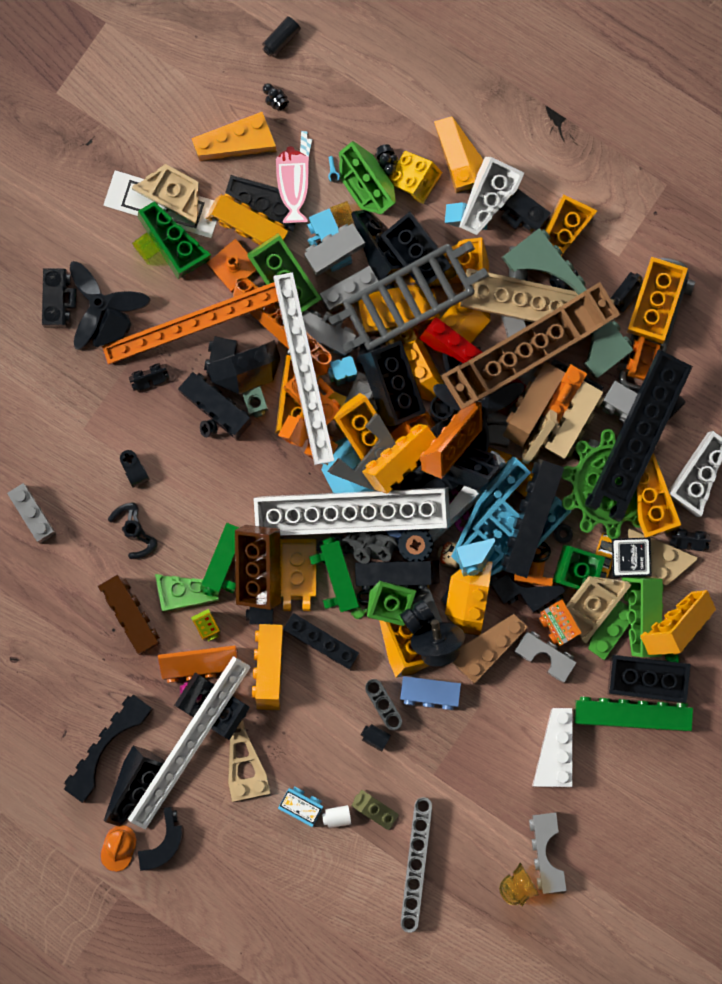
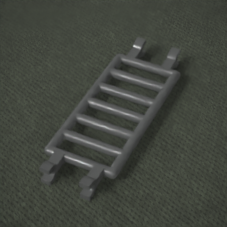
(398, 277)

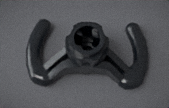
(133, 511)

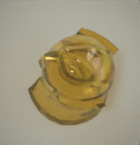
(518, 888)

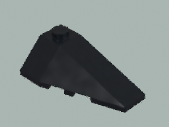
(133, 781)

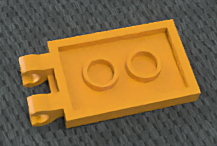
(297, 572)

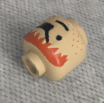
(445, 555)

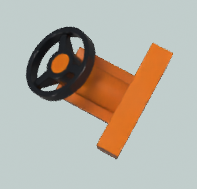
(536, 571)

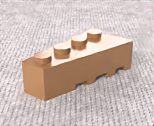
(533, 404)
(485, 649)

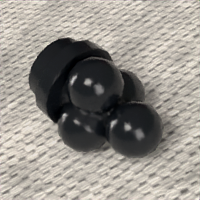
(275, 97)
(387, 158)

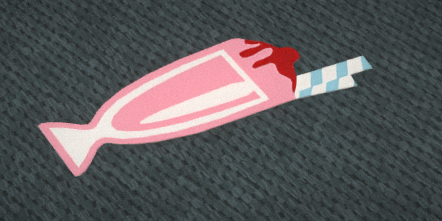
(293, 178)

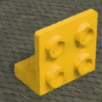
(415, 176)

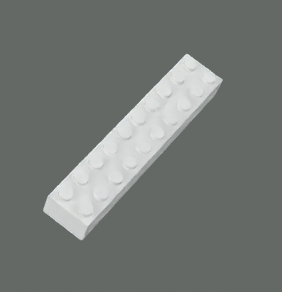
(354, 511)

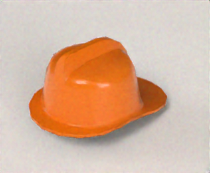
(118, 848)

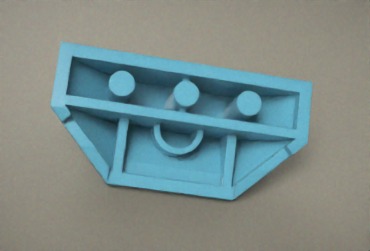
(349, 456)

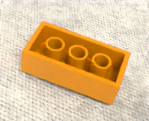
(657, 300)
(401, 305)

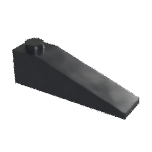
(378, 254)

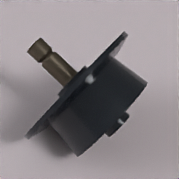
(438, 643)

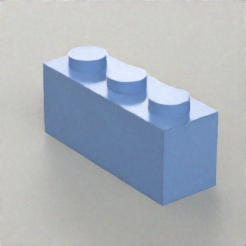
(430, 692)

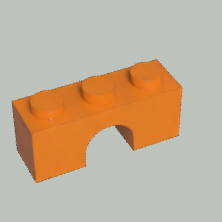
(295, 433)

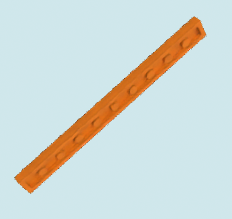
(190, 323)

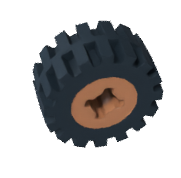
(422, 542)

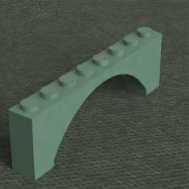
(539, 254)

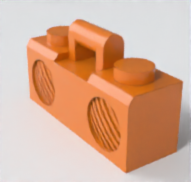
(565, 391)
(330, 407)

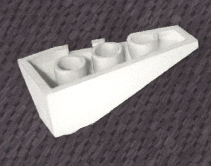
(490, 192)

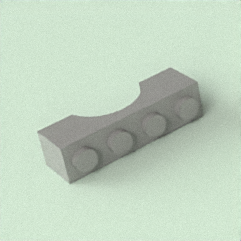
(544, 827)

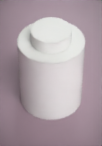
(337, 817)

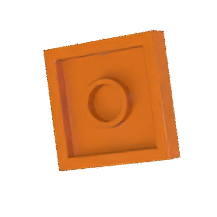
(231, 264)

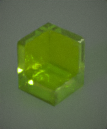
(146, 247)

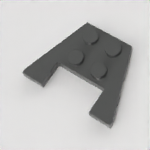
(356, 476)

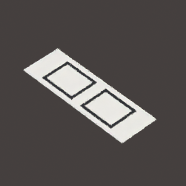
(123, 198)

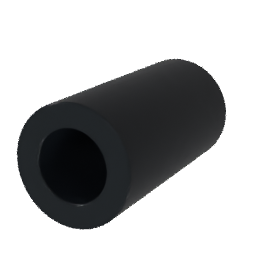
(281, 36)

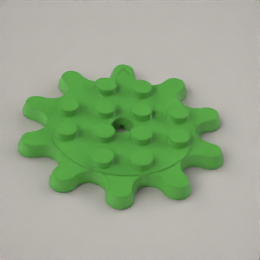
(584, 479)

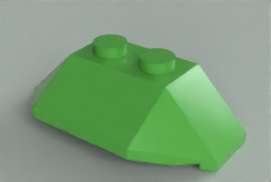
(365, 179)

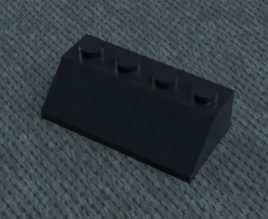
(411, 242)

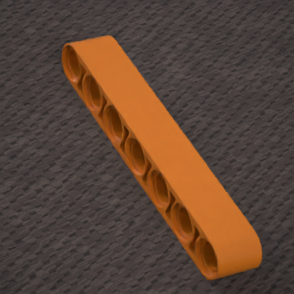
(272, 320)

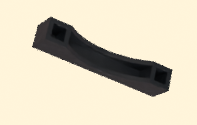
(84, 780)

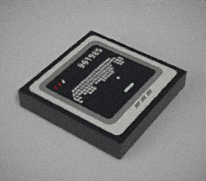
(631, 557)

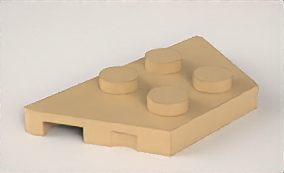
(172, 191)
(666, 560)
(595, 602)

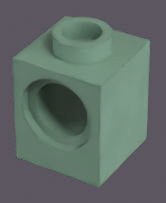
(252, 394)

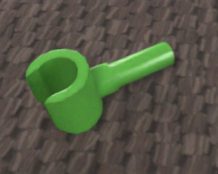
(359, 613)

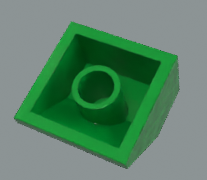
(576, 566)

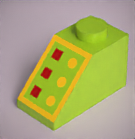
(206, 625)

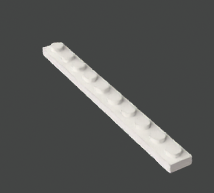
(303, 368)
(189, 743)

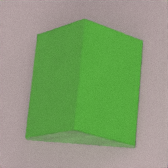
(389, 601)

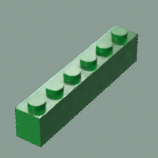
(633, 715)

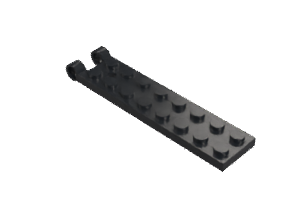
(640, 433)

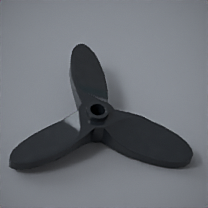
(88, 286)
(491, 404)

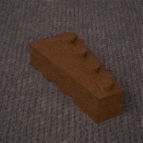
(129, 615)

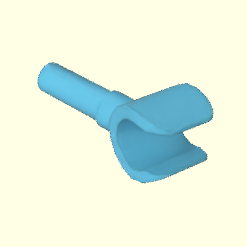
(332, 168)

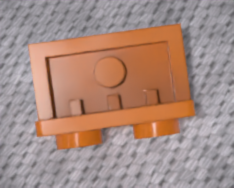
(642, 358)

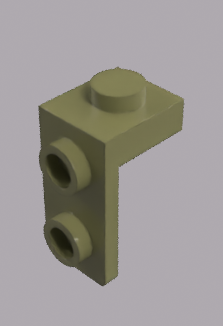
(374, 810)

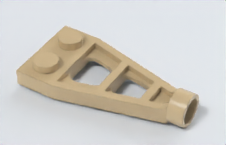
(250, 787)

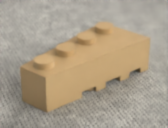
(574, 419)

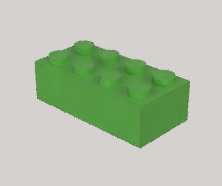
(275, 259)

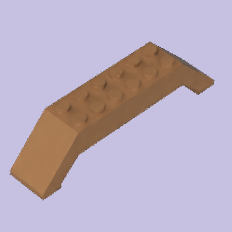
(530, 346)

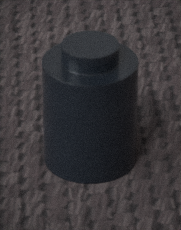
(375, 737)

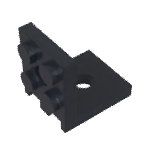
(224, 725)

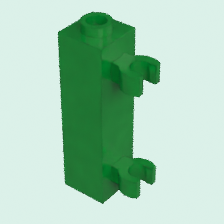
(219, 565)
(338, 574)

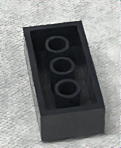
(392, 383)
(648, 679)

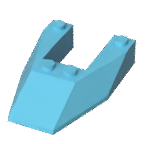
(495, 517)

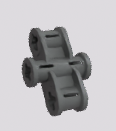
(369, 545)

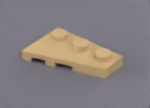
(539, 437)

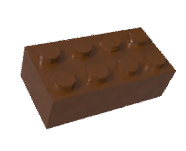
(257, 566)

